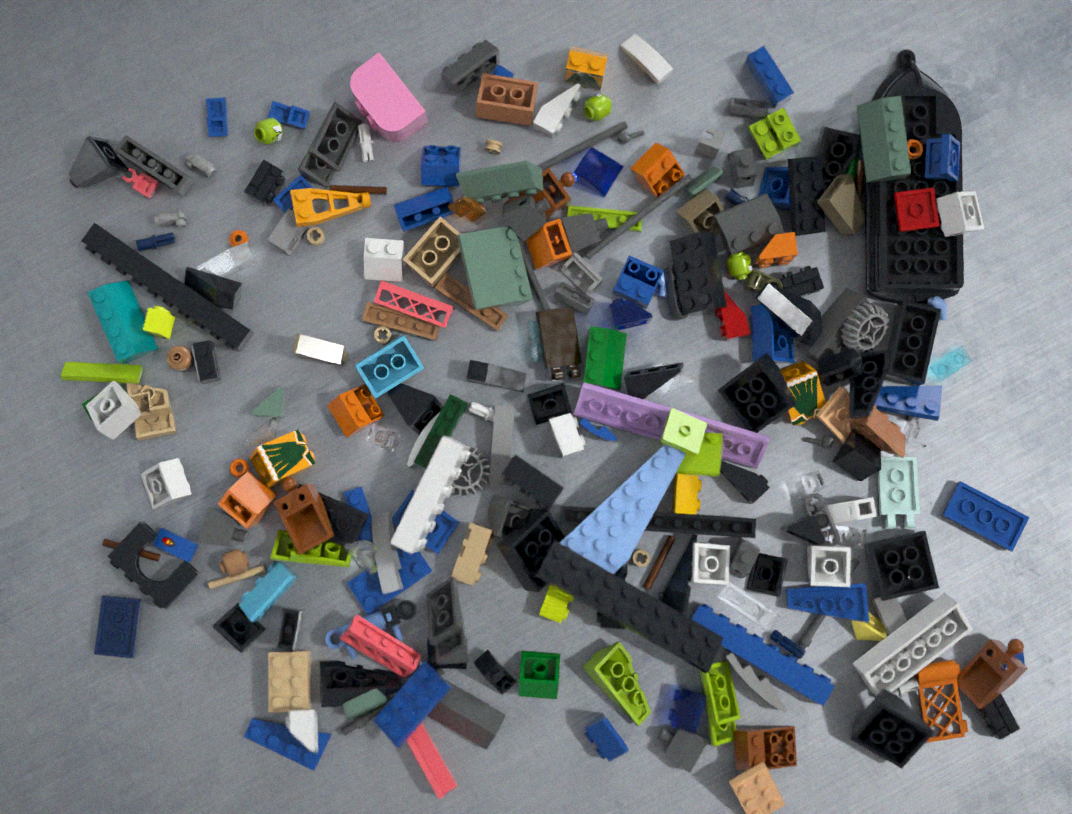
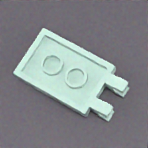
(898, 490)

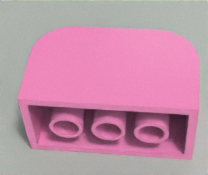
(386, 100)

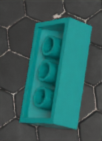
(122, 321)

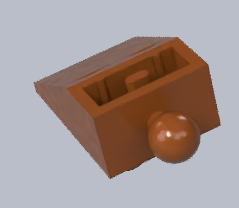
(555, 190)
(303, 518)
(985, 675)

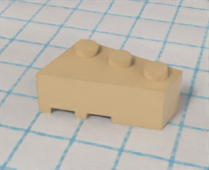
(472, 554)

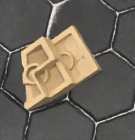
(156, 411)

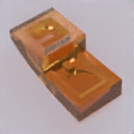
(467, 207)

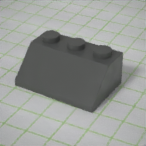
(470, 66)
(748, 224)

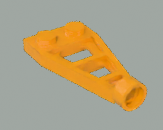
(304, 211)

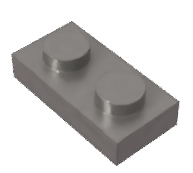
(748, 107)
(574, 298)

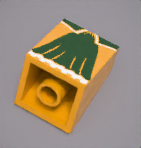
(585, 68)
(805, 390)
(282, 458)

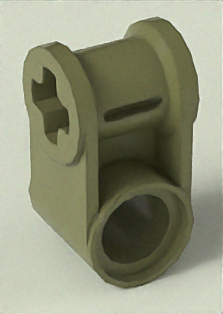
(761, 280)

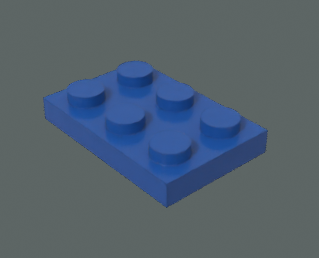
(442, 531)

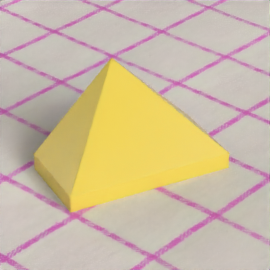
(870, 631)

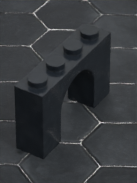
(127, 558)

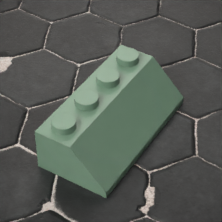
(883, 139)
(501, 181)

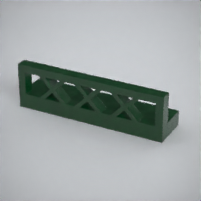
(443, 426)

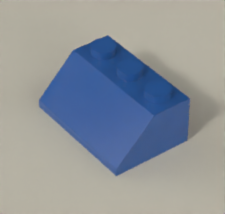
(770, 337)

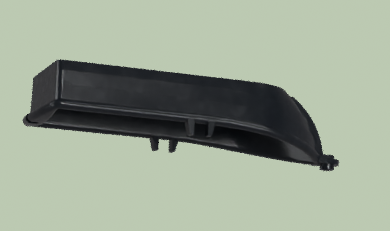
(921, 260)

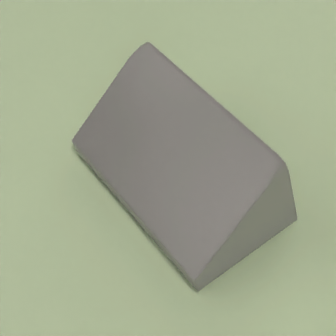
(890, 613)

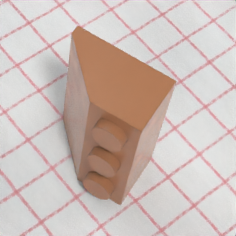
(506, 99)
(881, 432)

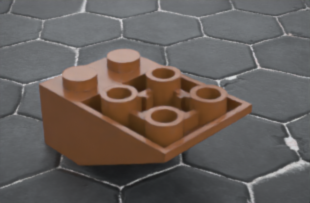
(765, 744)

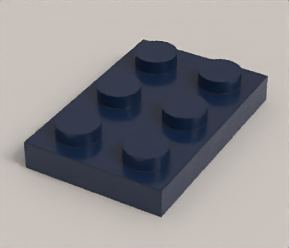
(118, 626)

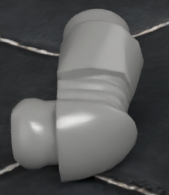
(203, 165)
(171, 218)

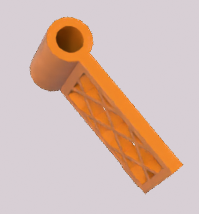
(939, 675)

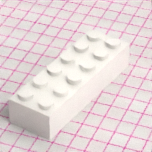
(430, 495)
(913, 645)

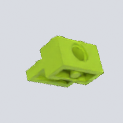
(774, 134)

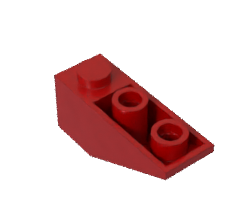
(733, 321)

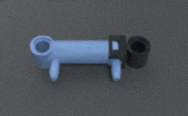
(382, 619)

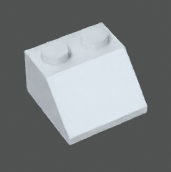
(959, 213)
(383, 260)
(113, 410)
(566, 435)
(165, 483)
(710, 564)
(829, 566)
(304, 727)

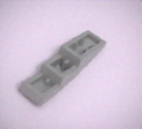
(501, 443)
(386, 556)
(759, 685)

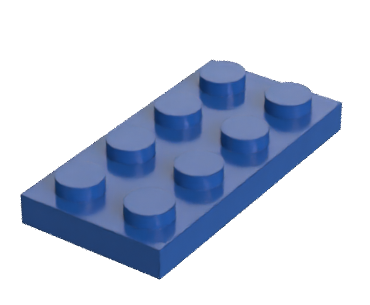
(985, 516)
(368, 587)
(412, 704)

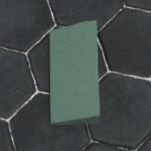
(703, 181)
(364, 703)

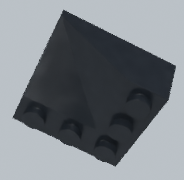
(758, 394)
(532, 482)
(528, 545)
(901, 565)
(891, 729)

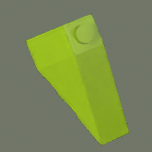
(615, 675)

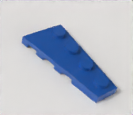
(911, 401)
(831, 601)
(282, 741)

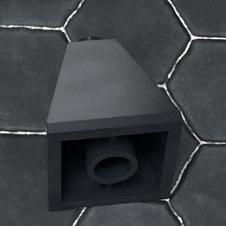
(95, 163)
(415, 406)

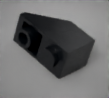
(494, 672)

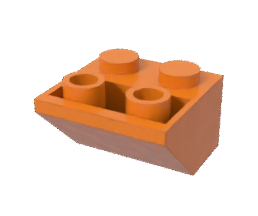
(657, 170)
(549, 245)
(779, 251)
(355, 410)
(247, 500)

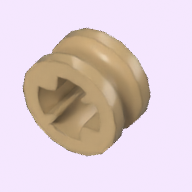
(493, 146)
(310, 232)
(376, 335)
(643, 552)

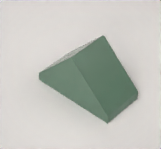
(272, 406)

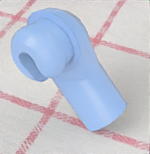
(662, 289)
(938, 303)

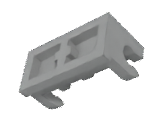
(710, 147)
(286, 234)
(581, 274)

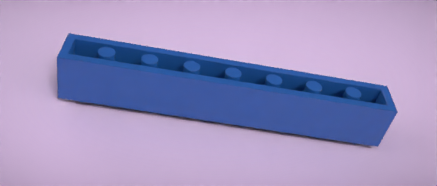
(764, 656)

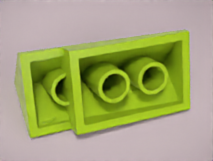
(324, 554)
(720, 704)

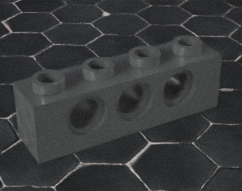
(154, 165)

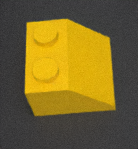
(685, 494)

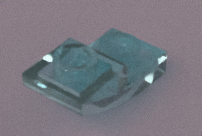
(533, 333)
(951, 363)

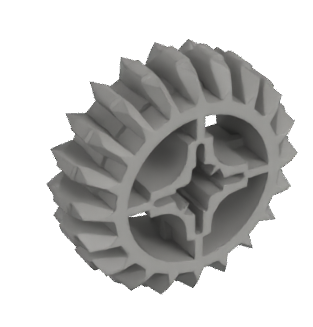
(865, 327)
(479, 463)

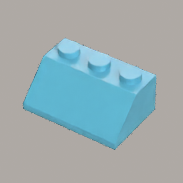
(389, 366)
(267, 590)

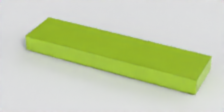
(614, 218)
(101, 372)

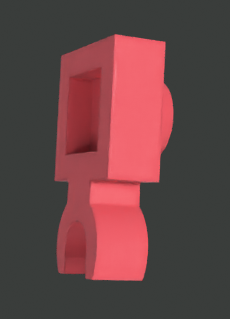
(143, 184)

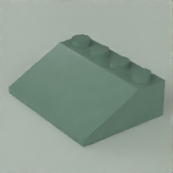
(495, 268)

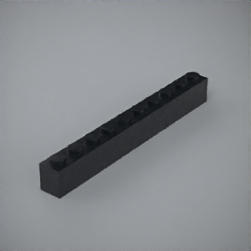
(168, 287)
(677, 523)

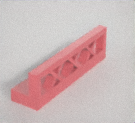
(416, 297)
(381, 646)
(431, 761)

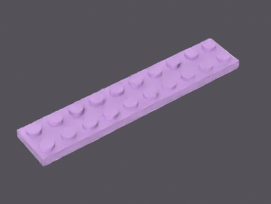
(650, 419)

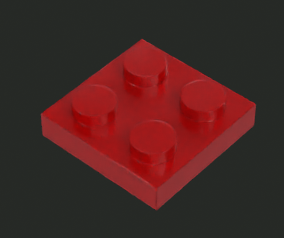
(916, 209)

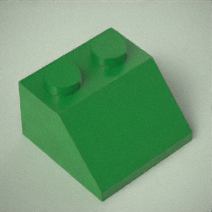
(539, 675)

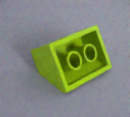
(708, 460)

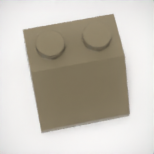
(699, 213)

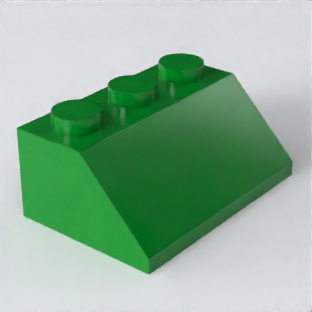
(605, 358)

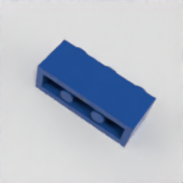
(769, 77)
(424, 208)

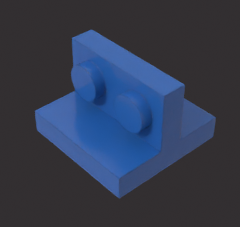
(942, 158)

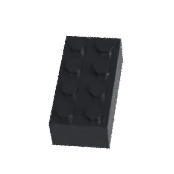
(698, 273)
(912, 342)

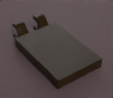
(559, 342)

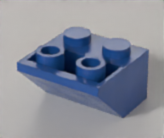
(440, 165)
(637, 281)

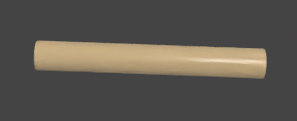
(227, 580)

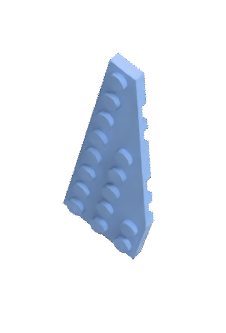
(619, 521)

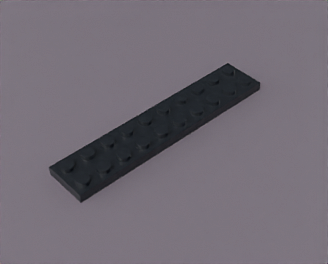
(630, 606)

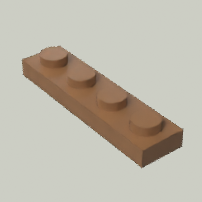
(461, 295)
(399, 321)

